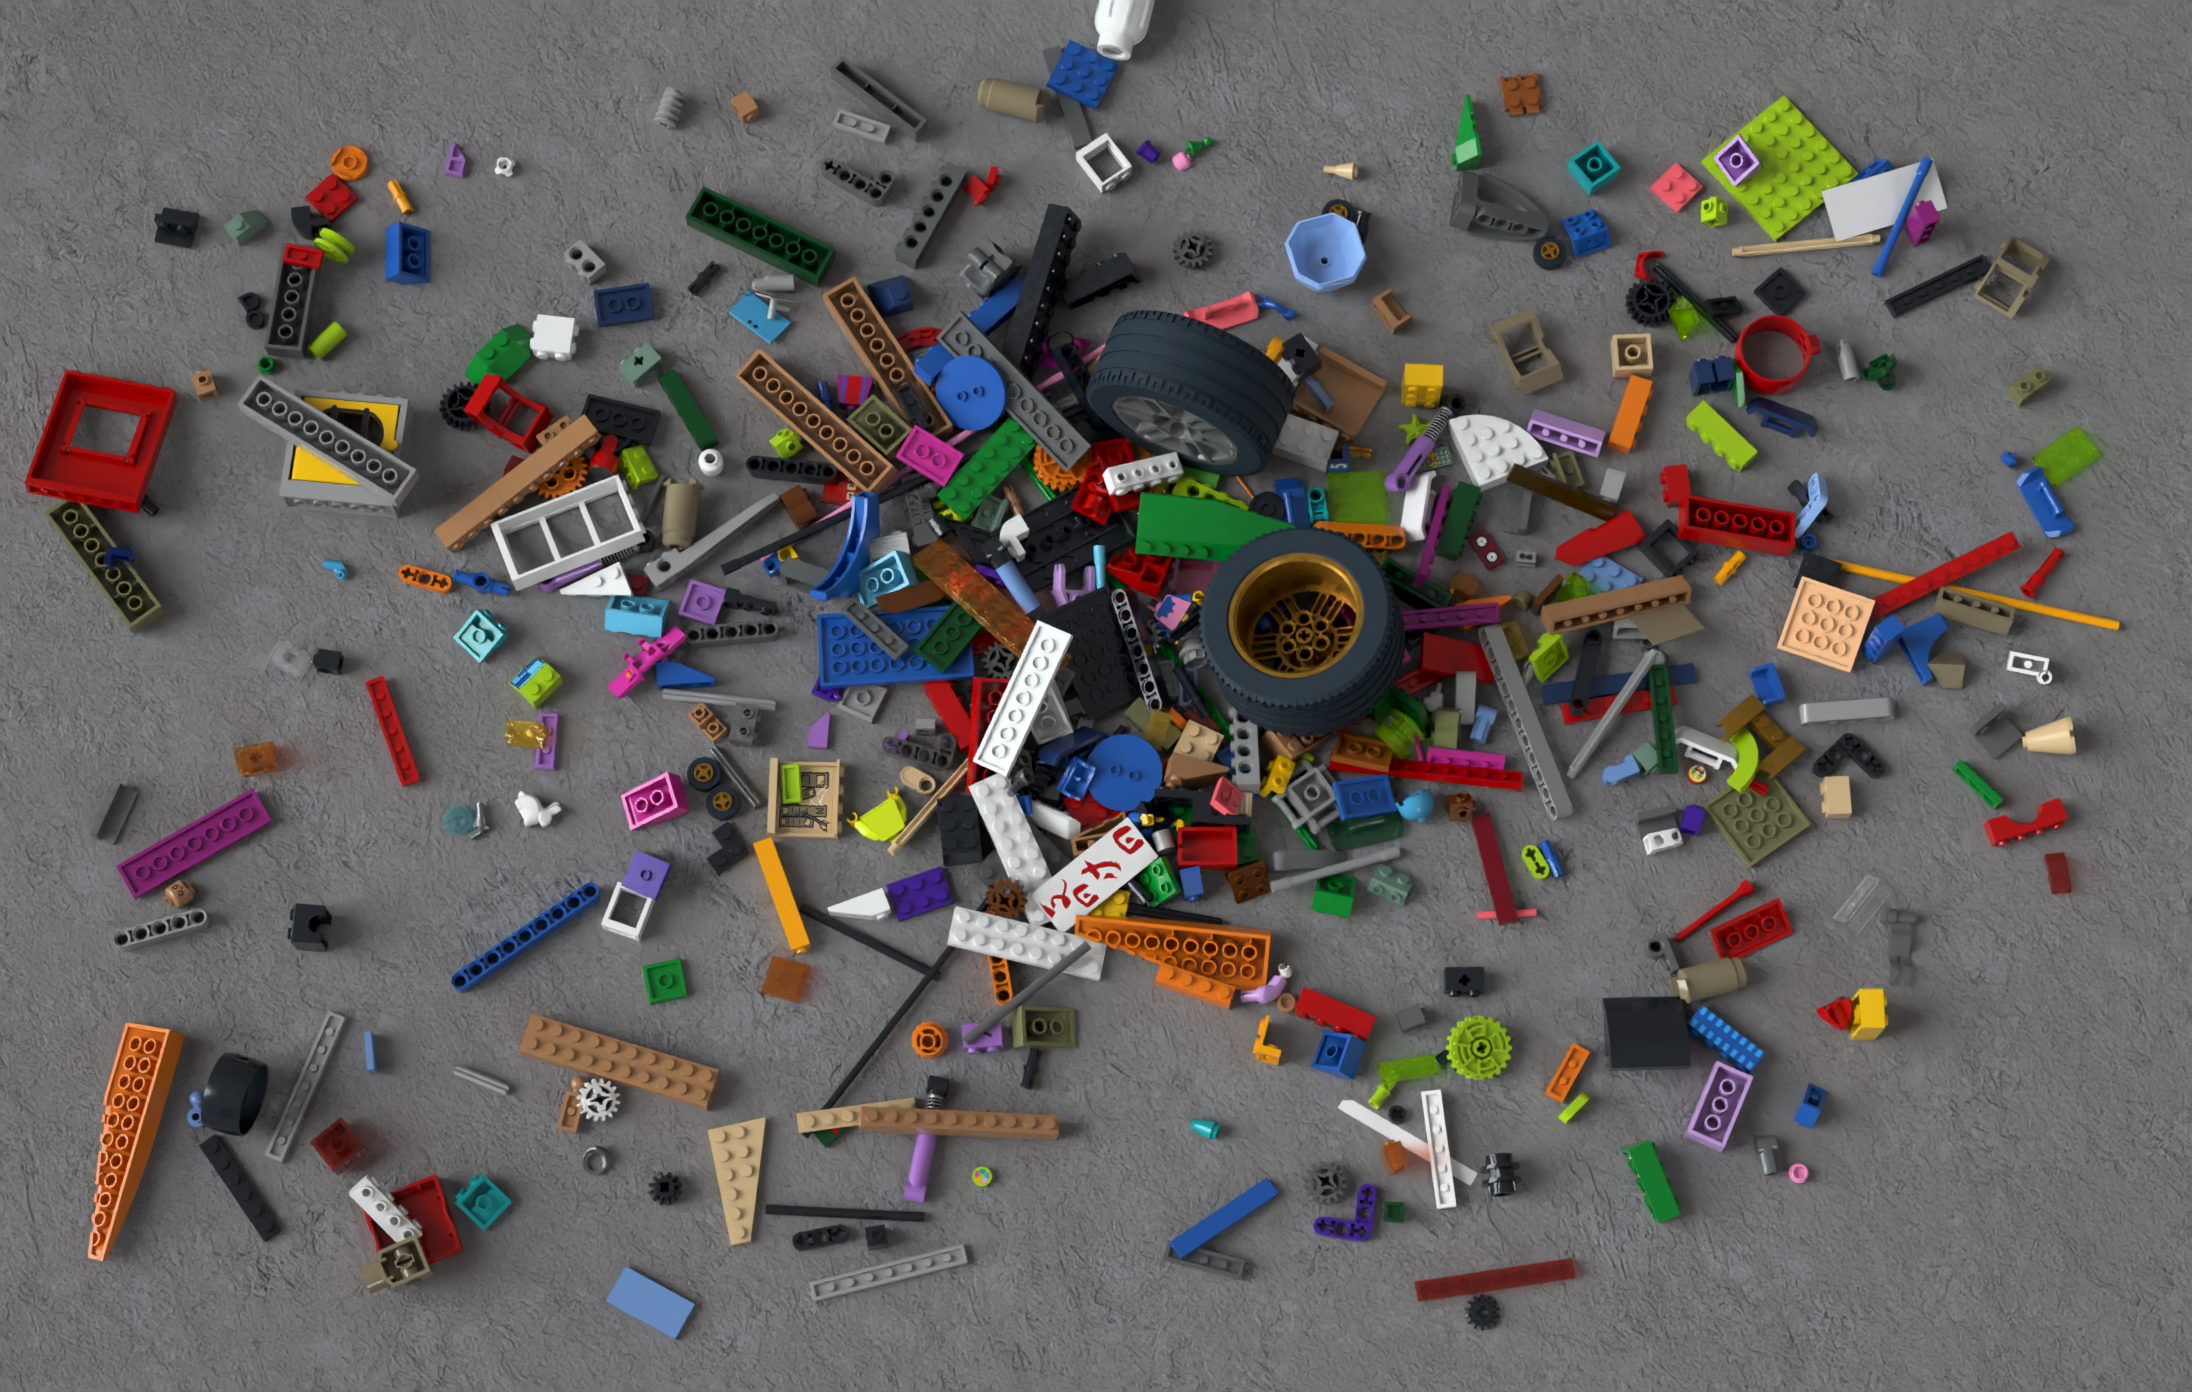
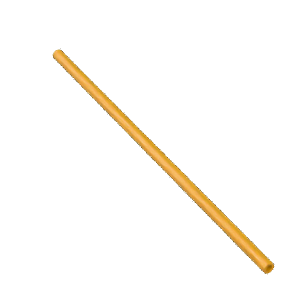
(2018, 604)

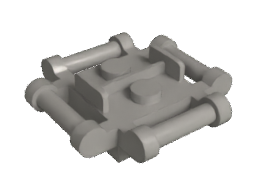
(1309, 797)

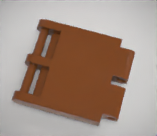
(1521, 94)

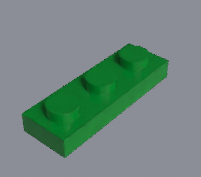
(1978, 784)

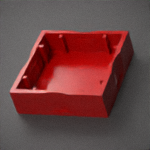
(429, 1206)

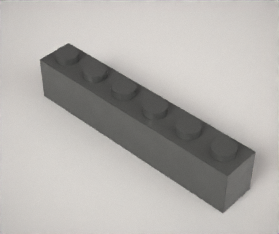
(879, 99)

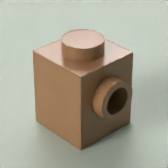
(205, 385)

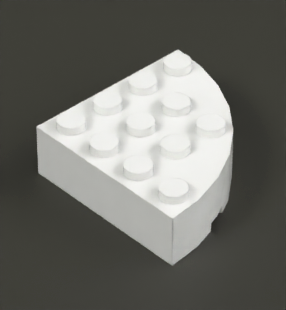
(1492, 447)

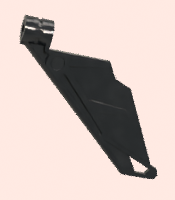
(967, 535)

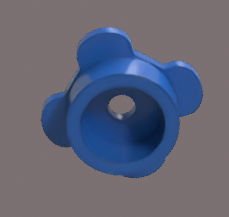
(2009, 459)
(1810, 537)

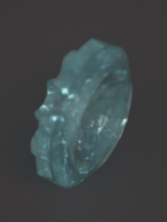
(465, 823)

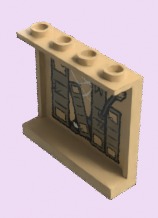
(820, 807)

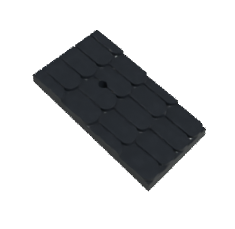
(1065, 538)

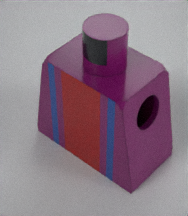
(853, 391)

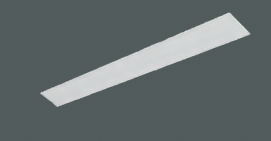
(1408, 1140)

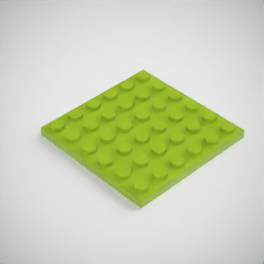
(1792, 172)

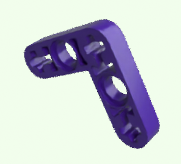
(1358, 1222)

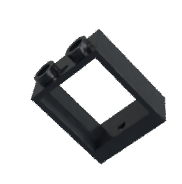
(1646, 548)

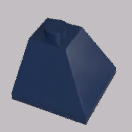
(891, 296)

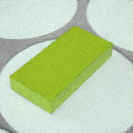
(791, 783)

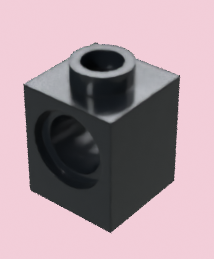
(328, 661)
(876, 1237)

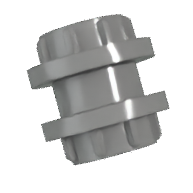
(1191, 649)

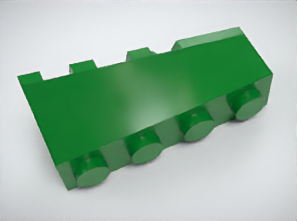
(1652, 1180)

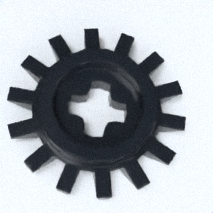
(1476, 1318)

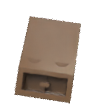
(1291, 747)

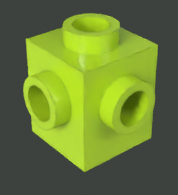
(1714, 212)
(786, 443)

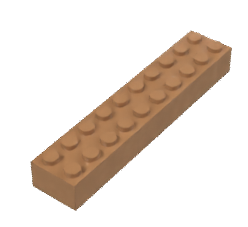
(881, 352)
(815, 423)
(619, 1062)

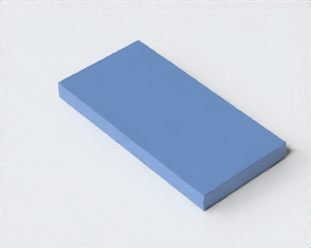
(650, 1303)

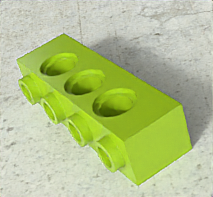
(1188, 483)

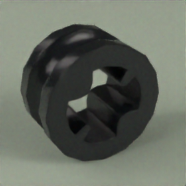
(1396, 1108)

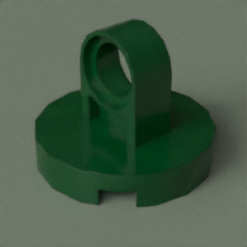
(1881, 368)

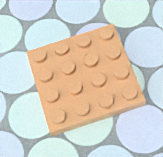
(1826, 624)

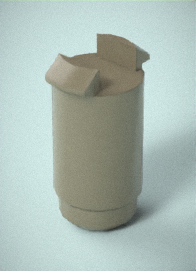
(1013, 99)
(680, 513)
(1709, 979)

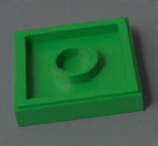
(665, 981)

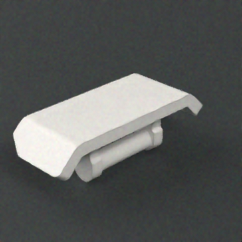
(1418, 506)
(1708, 744)
(1053, 820)

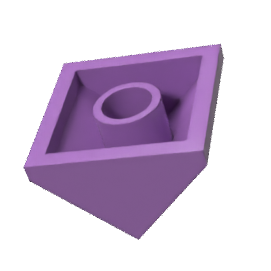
(1738, 161)

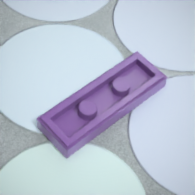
(547, 757)

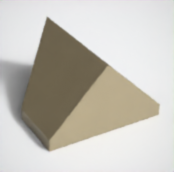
(1948, 669)

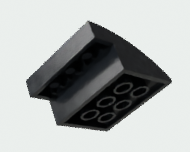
(1646, 1033)

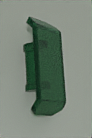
(1365, 831)

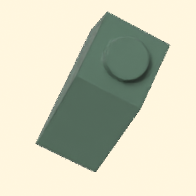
(245, 226)

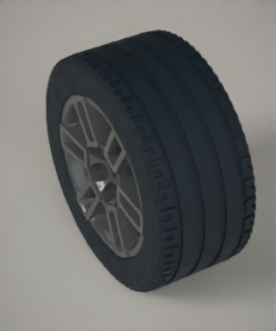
(1191, 392)

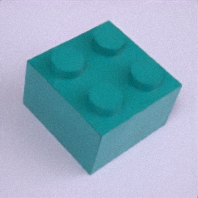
(1593, 168)

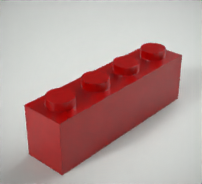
(950, 711)
(1334, 1014)

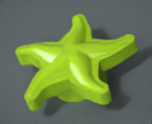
(1414, 429)

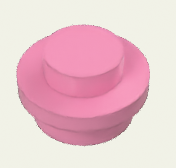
(1798, 1173)

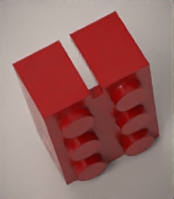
(1207, 847)

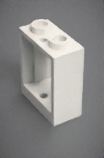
(1095, 148)
(622, 929)

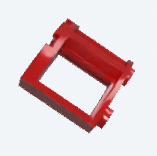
(482, 397)

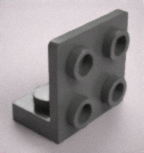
(1995, 732)

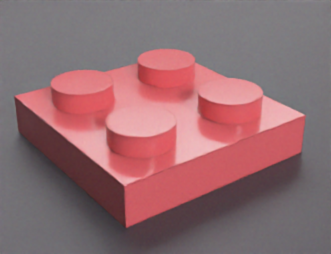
(1676, 187)

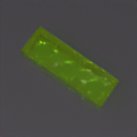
(1407, 1068)

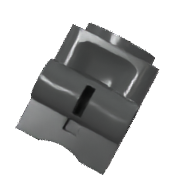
(988, 269)

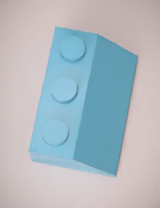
(637, 615)

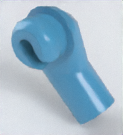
(338, 567)

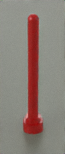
(1743, 890)

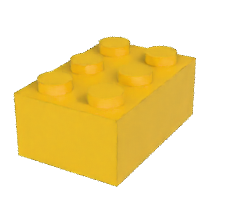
(1421, 385)
(1868, 1014)

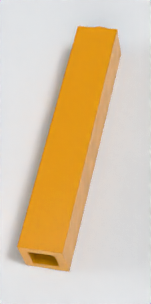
(782, 896)

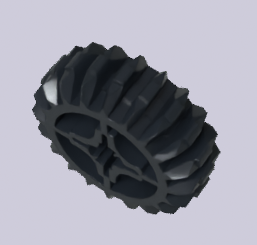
(1653, 315)
(449, 414)
(1042, 775)

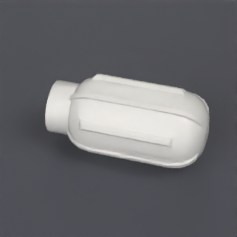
(1121, 26)

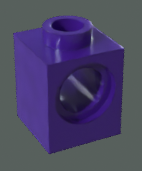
(1692, 820)

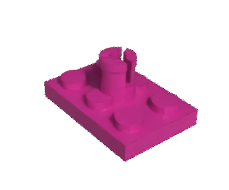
(929, 456)

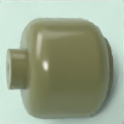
(1522, 600)

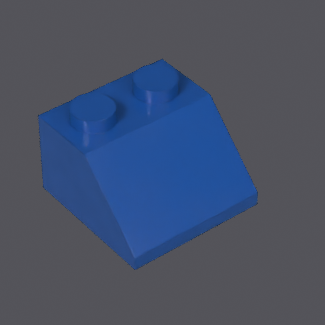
(1339, 1054)

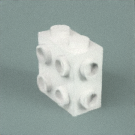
(554, 337)

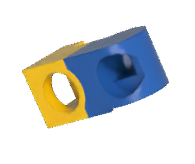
(773, 562)

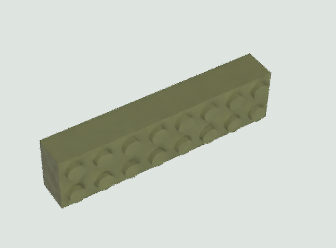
(89, 544)

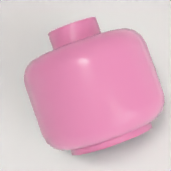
(1182, 161)

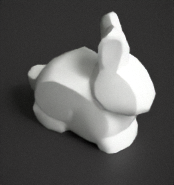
(533, 811)

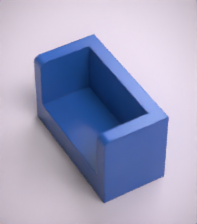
(1767, 685)

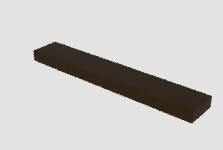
(1561, 492)

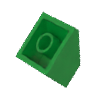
(1334, 895)

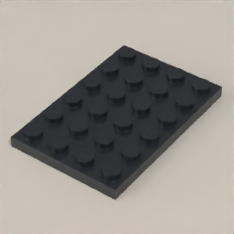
(1098, 651)

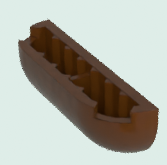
(910, 597)

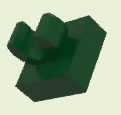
(1393, 1212)

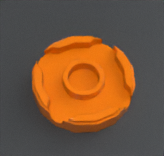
(349, 163)

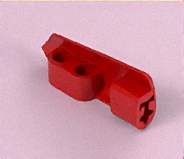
(1599, 541)

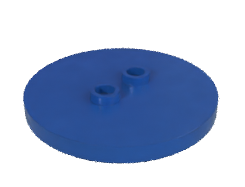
(971, 392)
(1126, 772)

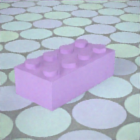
(1718, 1106)

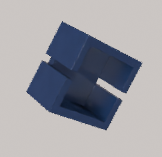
(1717, 372)

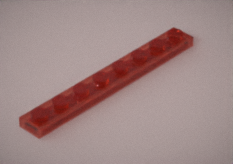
(1494, 1280)

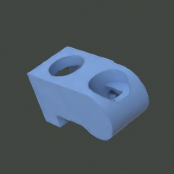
(1616, 774)

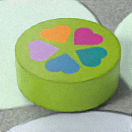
(982, 1176)

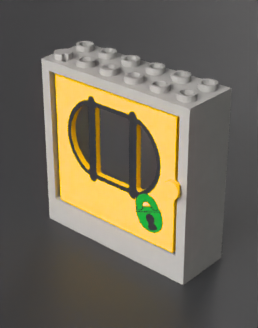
(317, 486)

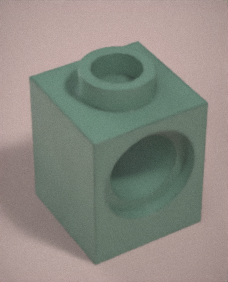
(1646, 759)

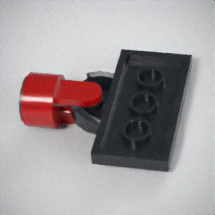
(619, 427)

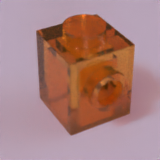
(1464, 585)

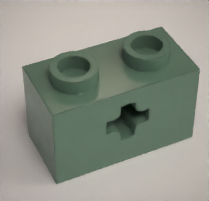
(638, 373)

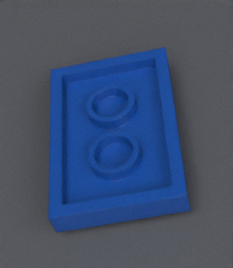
(1364, 797)

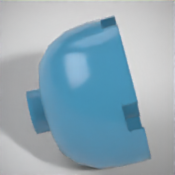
(1416, 805)

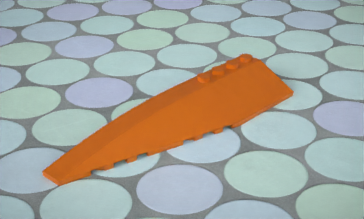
(131, 1122)

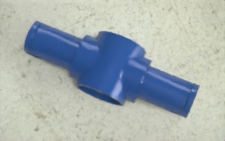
(490, 586)

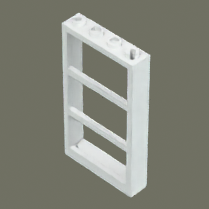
(555, 507)

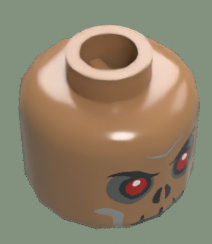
(179, 894)

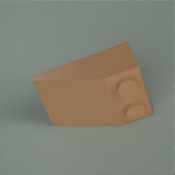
(1190, 772)

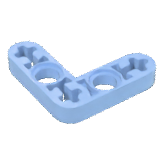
(1818, 499)

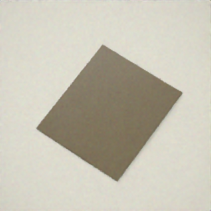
(1666, 624)

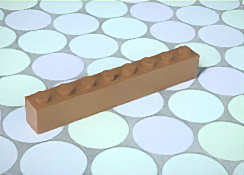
(1615, 604)

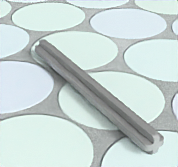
(717, 699)

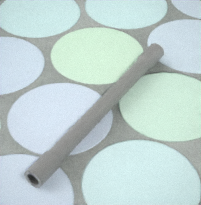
(1286, 883)

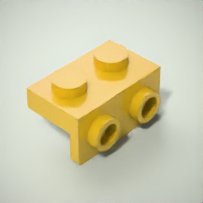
(1277, 776)

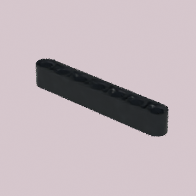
(1148, 656)

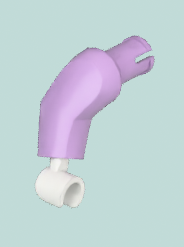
(1268, 992)

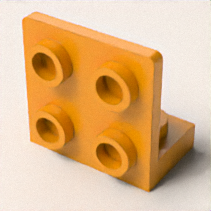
(1268, 1053)

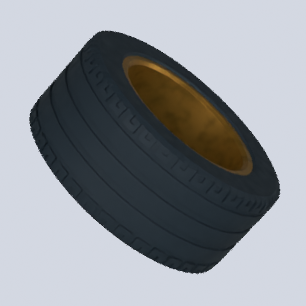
(1334, 682)

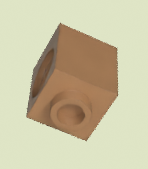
(745, 107)

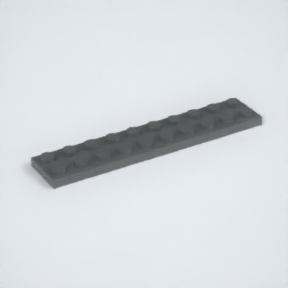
(1024, 400)

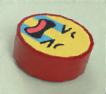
(1696, 774)

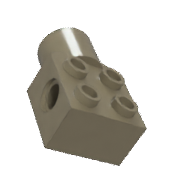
(397, 1266)

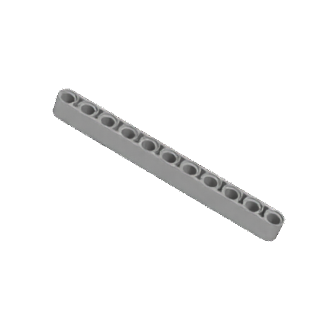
(1525, 722)

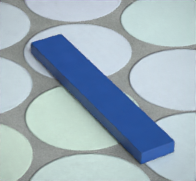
(1224, 1218)

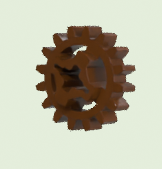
(1006, 889)

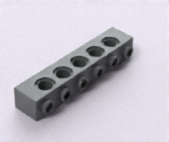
(913, 256)

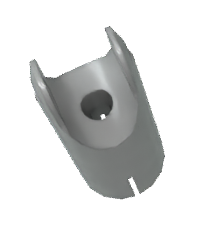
(774, 283)
(1847, 362)

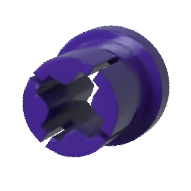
(1148, 151)

